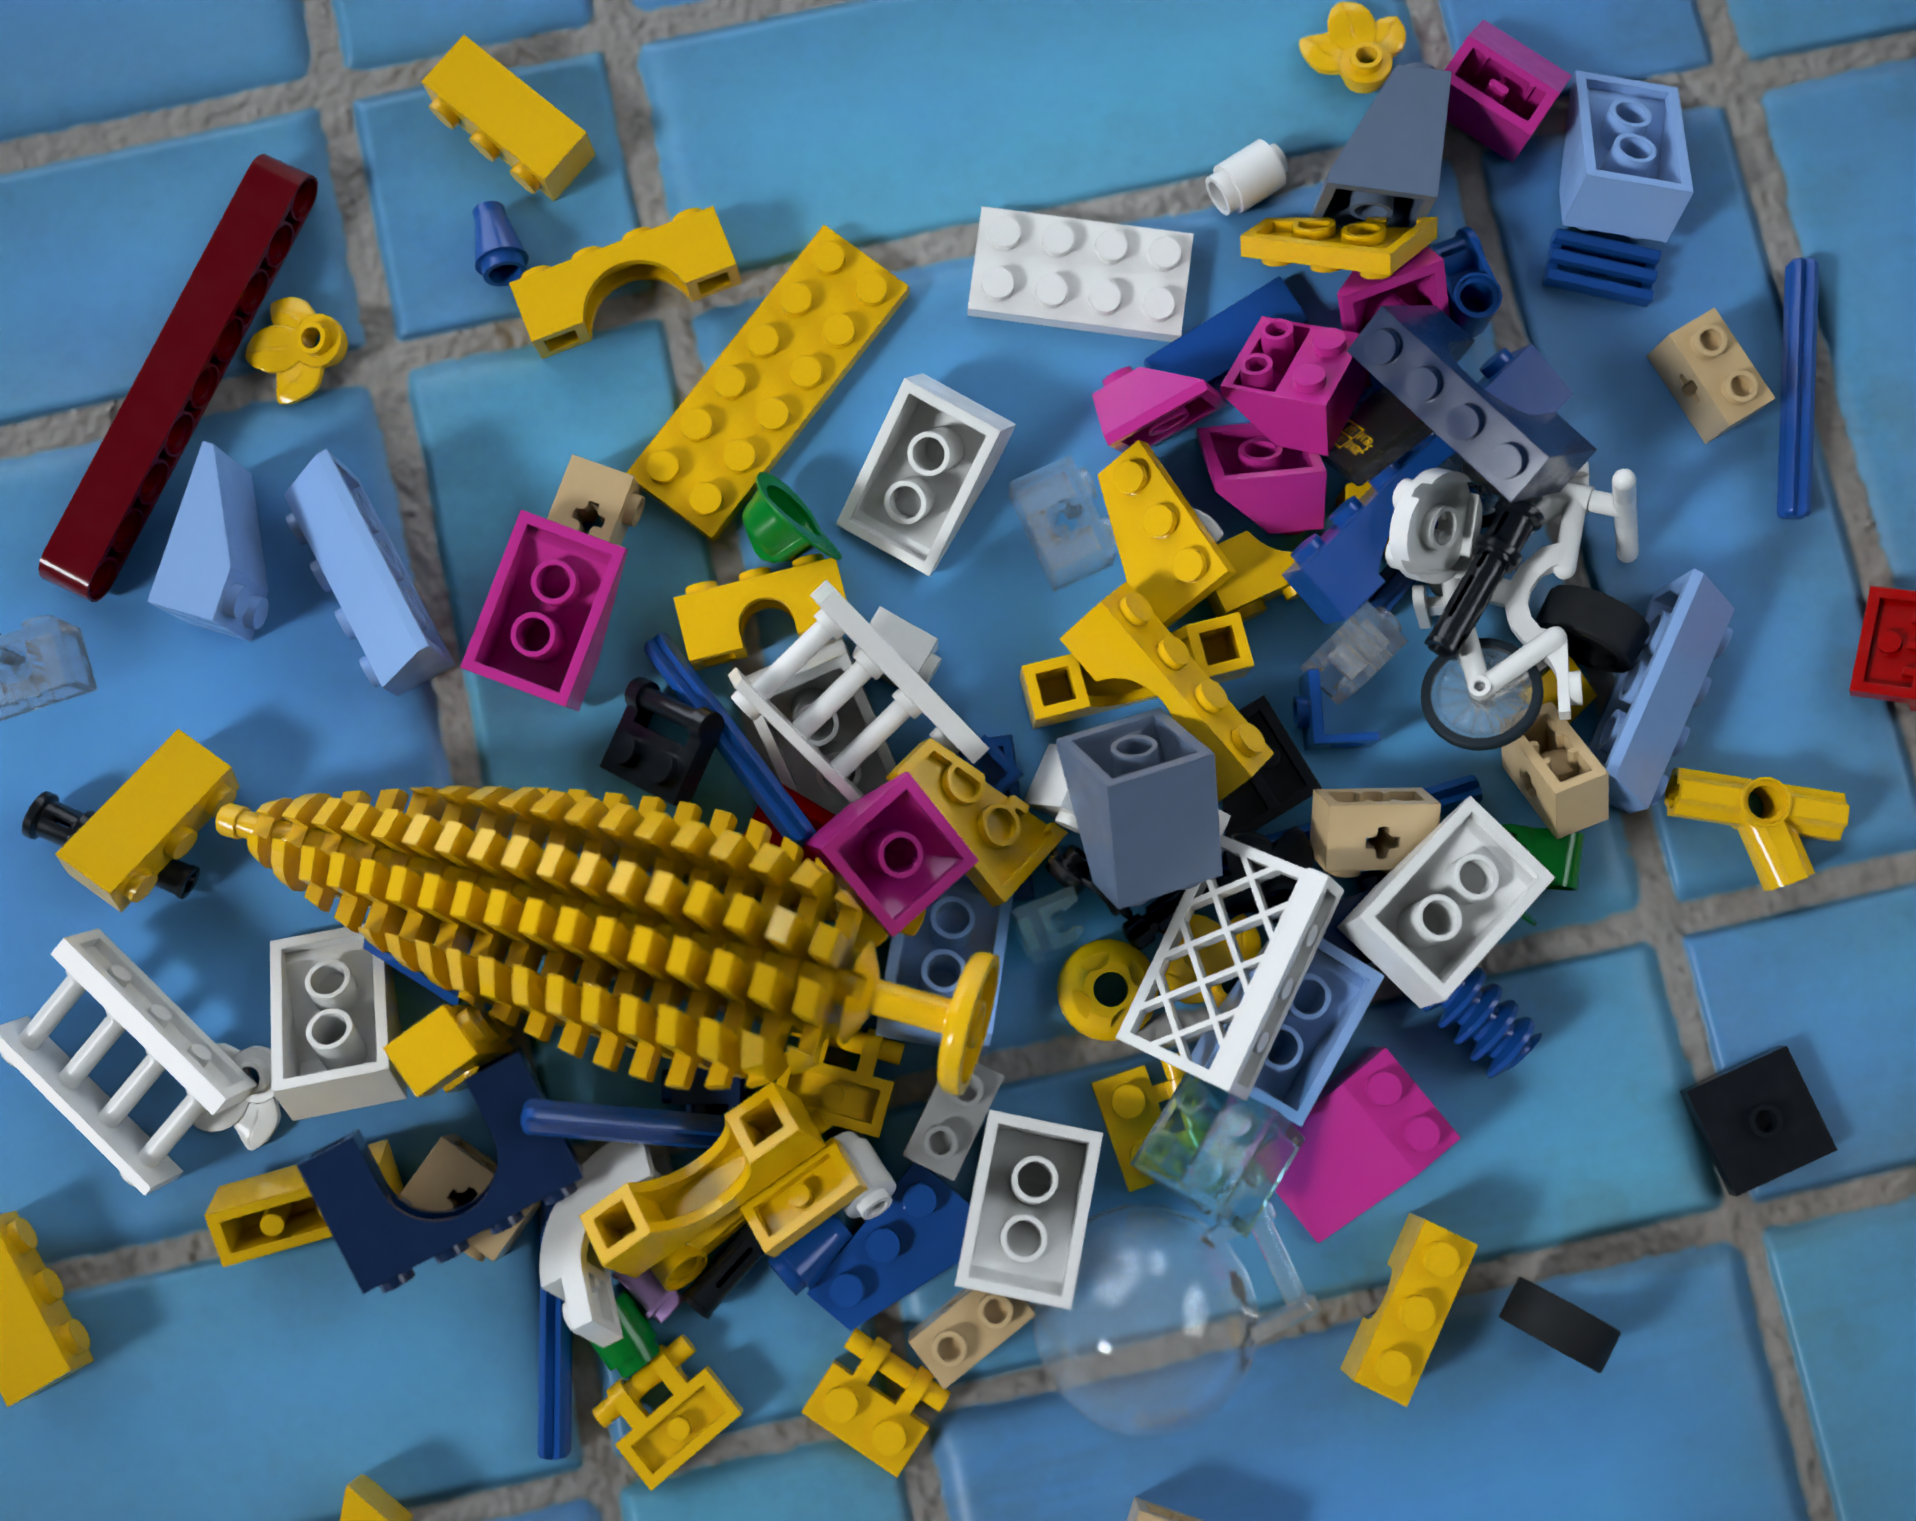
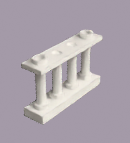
(872, 660)
(157, 1024)

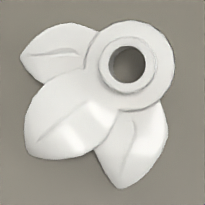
(260, 1112)

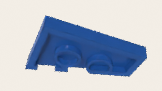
(895, 1250)

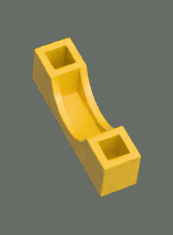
(564, 298)
(1260, 570)
(1131, 643)
(1065, 691)
(657, 1216)

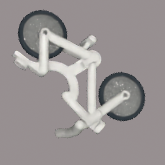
(1494, 686)

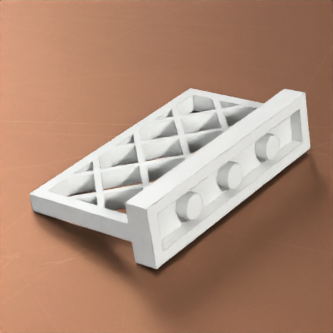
(1268, 992)

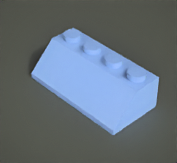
(366, 577)
(1652, 701)

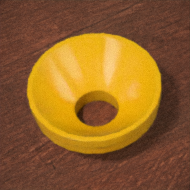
(1077, 982)

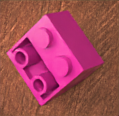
(1501, 89)
(1296, 383)

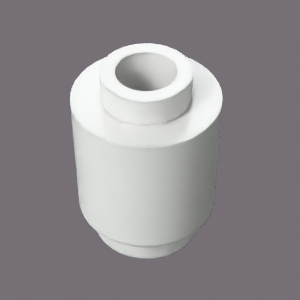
(1247, 177)
(874, 1174)

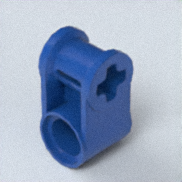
(1469, 278)

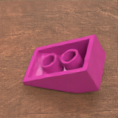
(547, 611)
(1361, 1143)

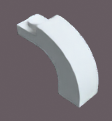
(567, 1256)

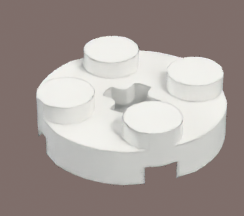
(1413, 542)

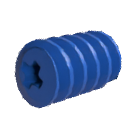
(1488, 1023)

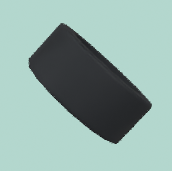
(1597, 626)
(1560, 1324)

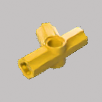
(1773, 838)

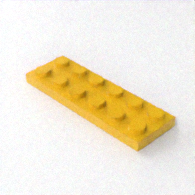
(768, 382)

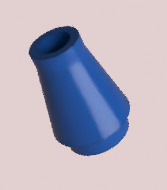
(497, 247)
(811, 1255)

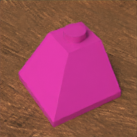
(1415, 283)
(1151, 405)
(1268, 483)
(892, 852)

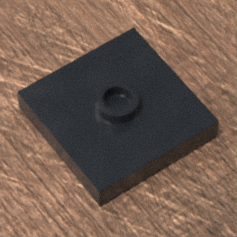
(1758, 1120)

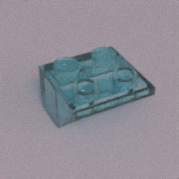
(1219, 1152)

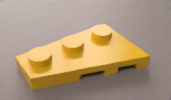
(1358, 246)
(1159, 535)
(993, 826)

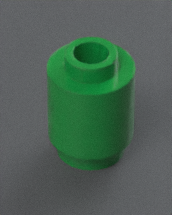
(638, 1340)

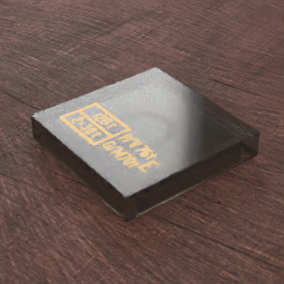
(1375, 437)

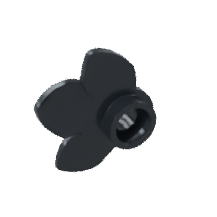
(1291, 847)
(1071, 868)

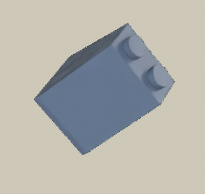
(1393, 154)
(1143, 806)

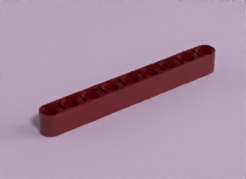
(178, 378)

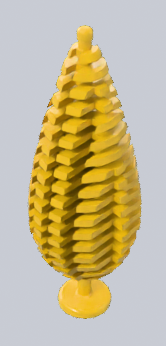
(731, 941)

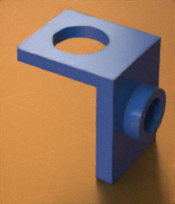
(1308, 715)

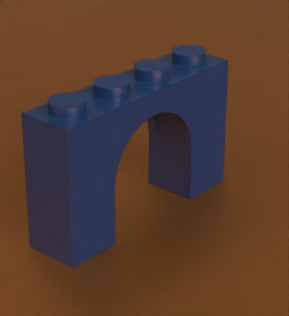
(1417, 358)
(389, 1237)

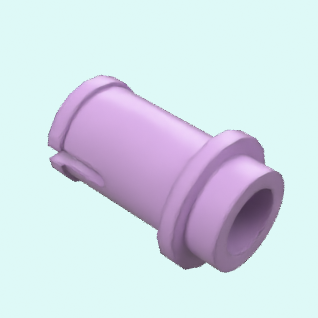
(651, 1295)

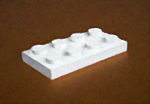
(1080, 274)

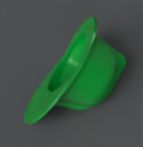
(782, 524)

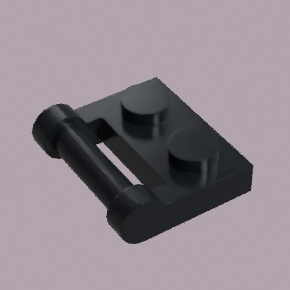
(653, 759)

